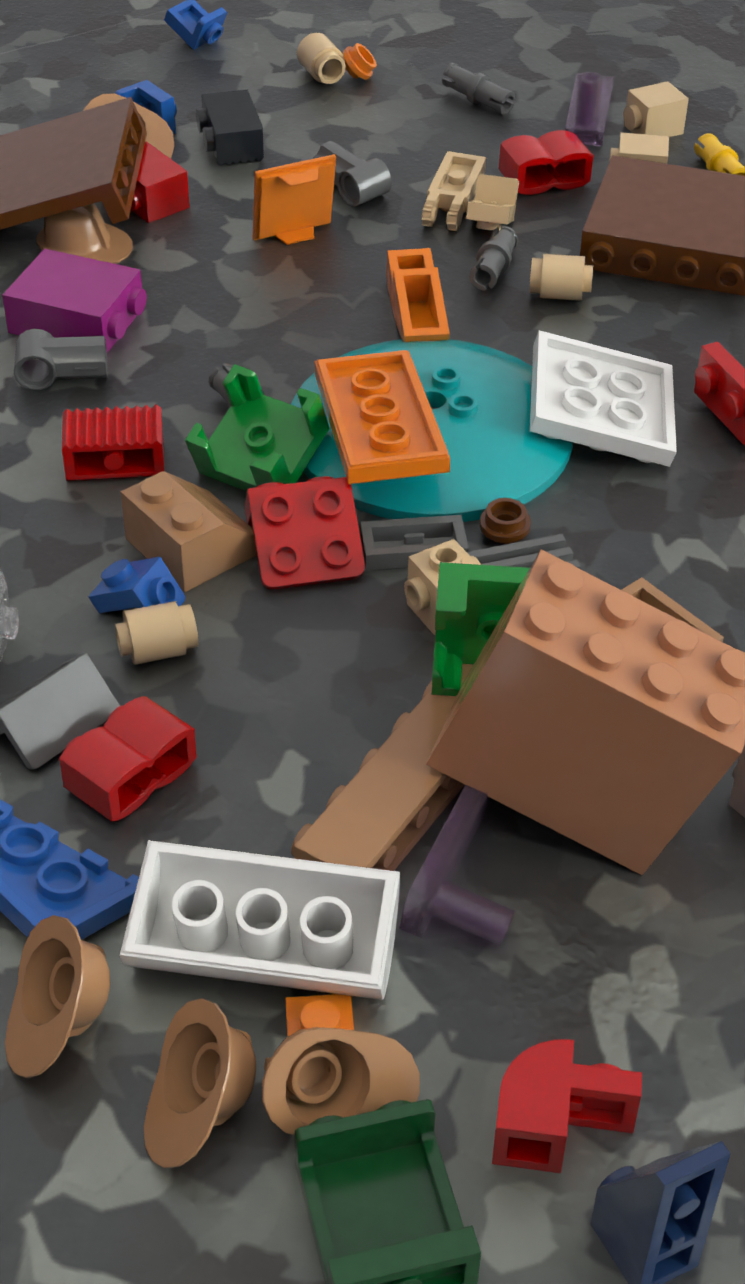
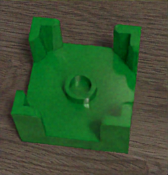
(259, 435)
(467, 611)

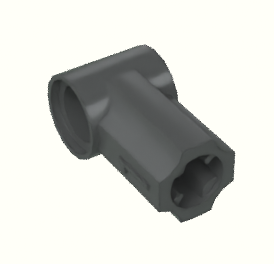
(355, 178)
(57, 358)

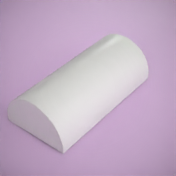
(263, 920)

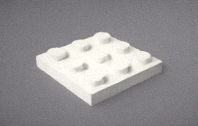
(603, 399)

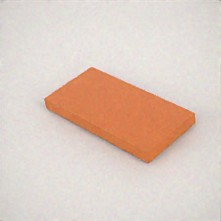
(381, 417)

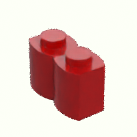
(546, 162)
(128, 758)

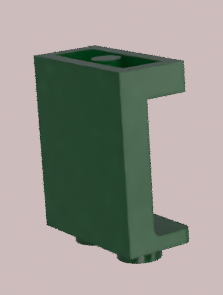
(383, 1199)

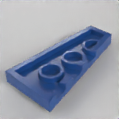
(50, 879)

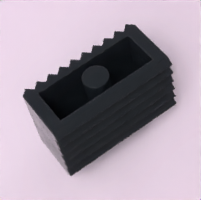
(230, 127)

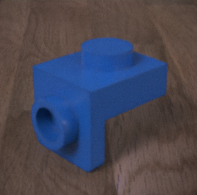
(195, 24)
(153, 99)
(135, 585)

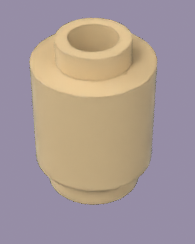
(321, 58)
(560, 277)
(157, 632)

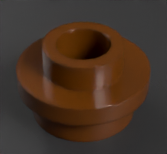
(505, 521)

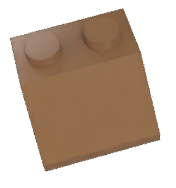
(185, 528)

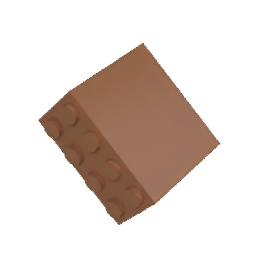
(596, 714)

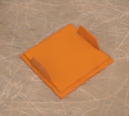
(293, 199)

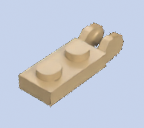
(453, 188)

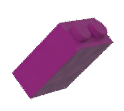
(74, 297)

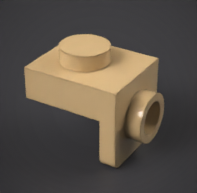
(493, 201)

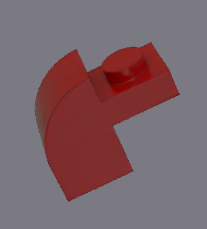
(549, 1092)

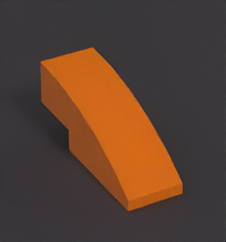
(416, 295)

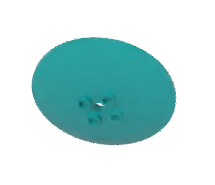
(484, 424)

